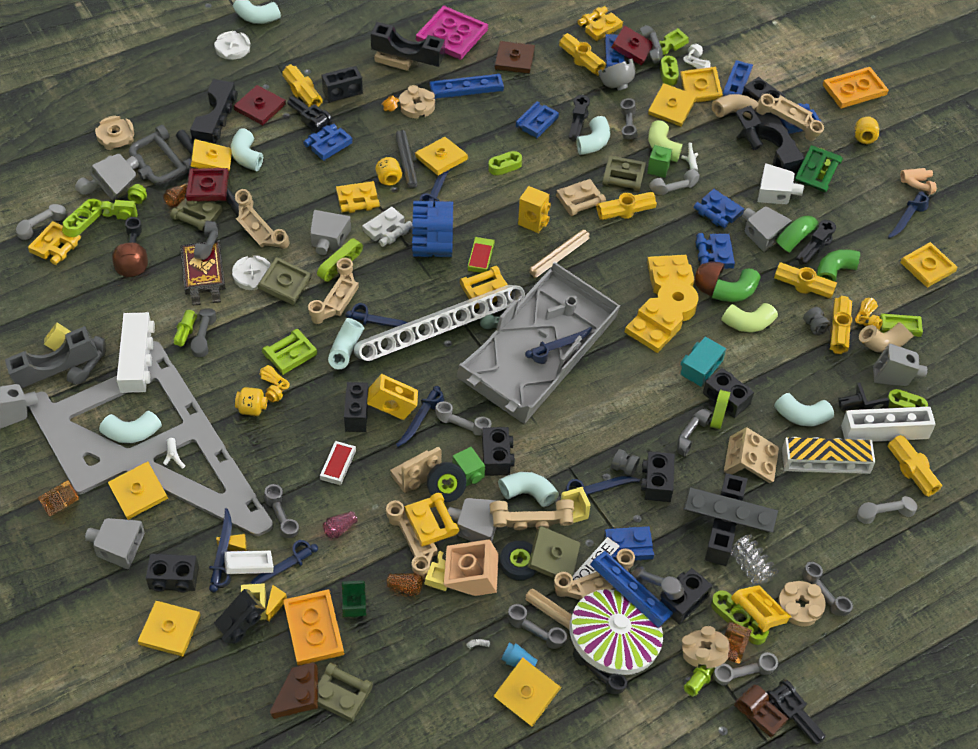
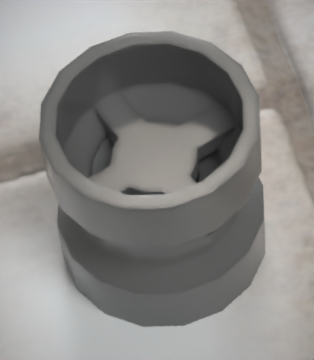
(817, 321)
(625, 462)

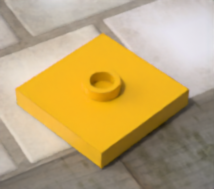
(702, 83)
(672, 104)
(210, 155)
(441, 156)
(928, 264)
(138, 490)
(169, 628)
(527, 692)

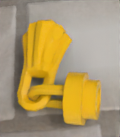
(866, 309)
(273, 392)

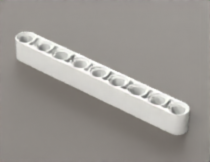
(430, 322)

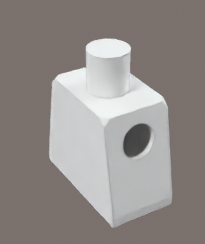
(778, 185)

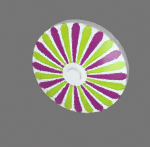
(614, 633)

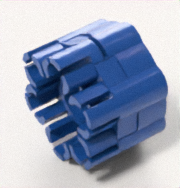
(432, 228)

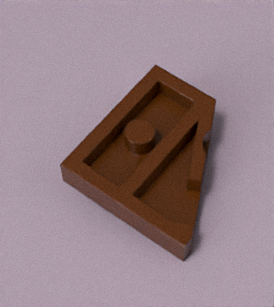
(298, 692)

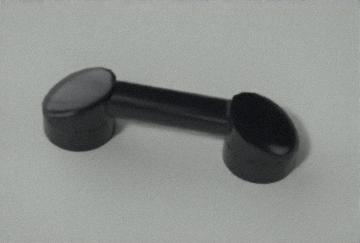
(133, 228)
(614, 683)

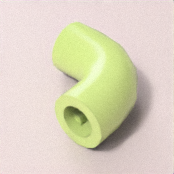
(658, 136)
(748, 321)

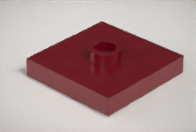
(632, 45)
(259, 105)
(207, 184)

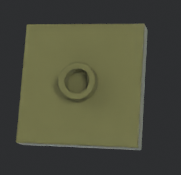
(284, 281)
(553, 553)

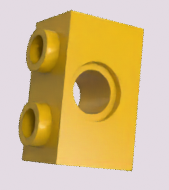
(534, 209)
(392, 397)

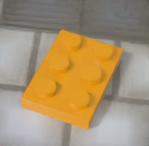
(855, 87)
(313, 627)

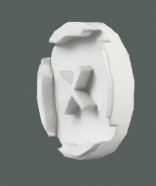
(232, 45)
(249, 271)

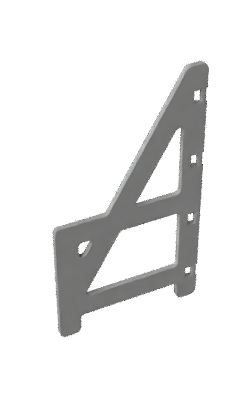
(73, 442)

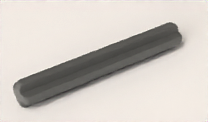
(406, 159)

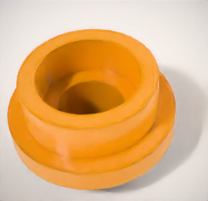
(390, 103)

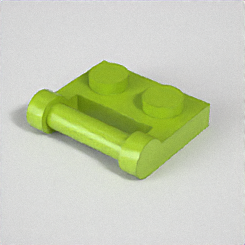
(292, 355)

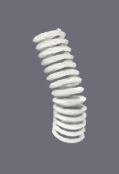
(481, 642)

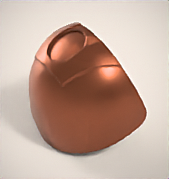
(129, 259)
(707, 276)

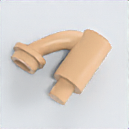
(914, 176)

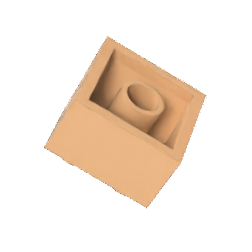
(472, 567)

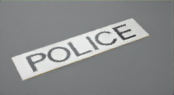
(607, 545)

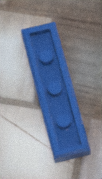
(467, 86)
(631, 589)

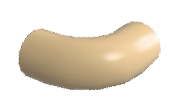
(732, 103)
(878, 341)

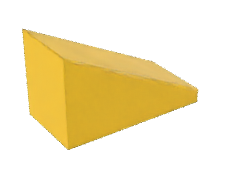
(236, 543)
(275, 602)

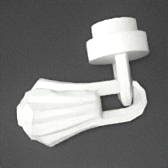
(695, 52)

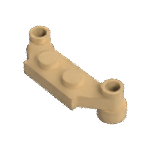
(792, 113)
(256, 225)
(339, 295)
(522, 520)
(422, 555)
(593, 582)

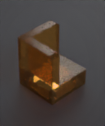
(58, 498)
(738, 639)

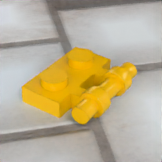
(604, 25)
(357, 197)
(48, 243)

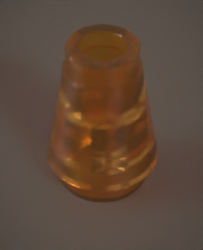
(175, 195)
(405, 582)

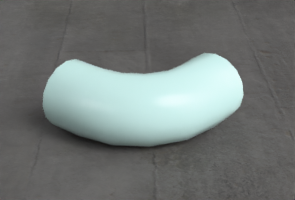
(257, 14)
(597, 139)
(241, 150)
(345, 343)
(804, 414)
(130, 431)
(530, 484)

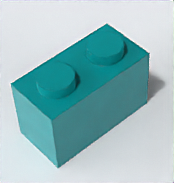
(702, 361)

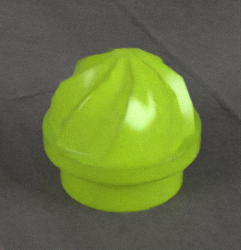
(137, 193)

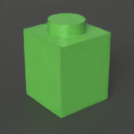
(659, 161)
(470, 465)

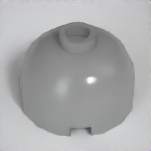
(618, 75)

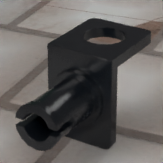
(749, 127)
(860, 400)

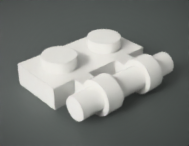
(383, 225)

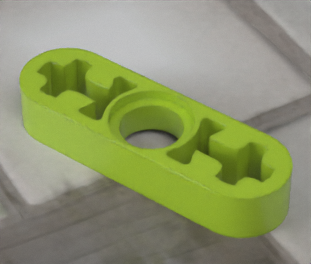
(69, 227)
(350, 250)
(722, 611)

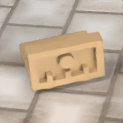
(751, 452)
(415, 471)

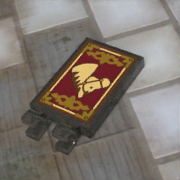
(203, 274)

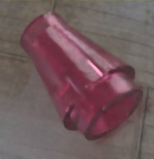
(337, 525)

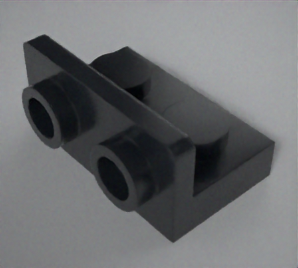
(239, 617)

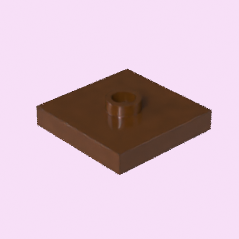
(514, 57)

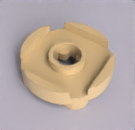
(416, 94)
(114, 140)
(802, 591)
(695, 646)

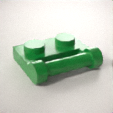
(813, 165)

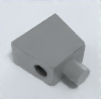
(114, 174)
(764, 226)
(329, 231)
(898, 366)
(14, 404)
(474, 519)
(117, 540)

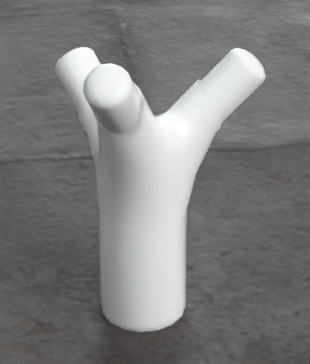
(691, 159)
(172, 453)

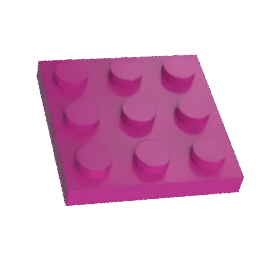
(457, 29)

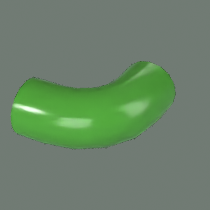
(797, 231)
(838, 260)
(737, 290)

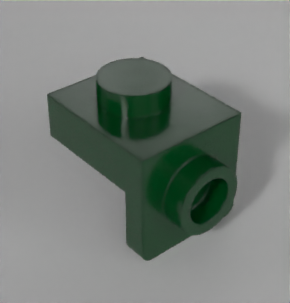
(353, 598)

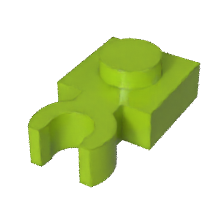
(673, 40)
(120, 208)

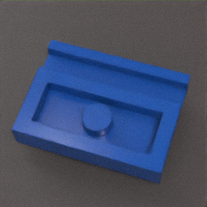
(537, 119)
(634, 538)

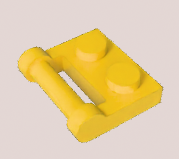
(498, 282)
(425, 523)
(761, 607)

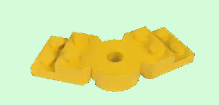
(676, 302)

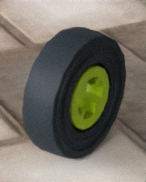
(445, 471)
(509, 559)

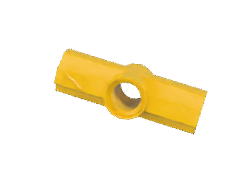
(582, 54)
(302, 86)
(626, 205)
(805, 280)
(841, 325)
(914, 465)

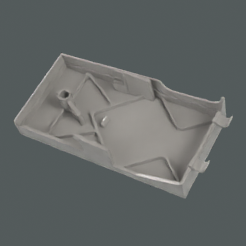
(549, 311)

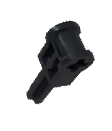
(580, 113)
(311, 116)
(819, 240)
(792, 706)

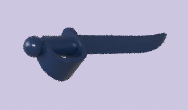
(436, 188)
(913, 205)
(366, 317)
(545, 348)
(428, 403)
(604, 485)
(219, 560)
(289, 562)

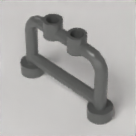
(145, 171)

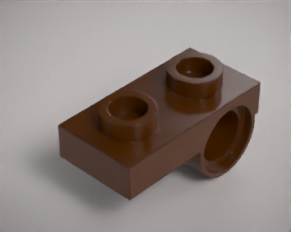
(760, 711)

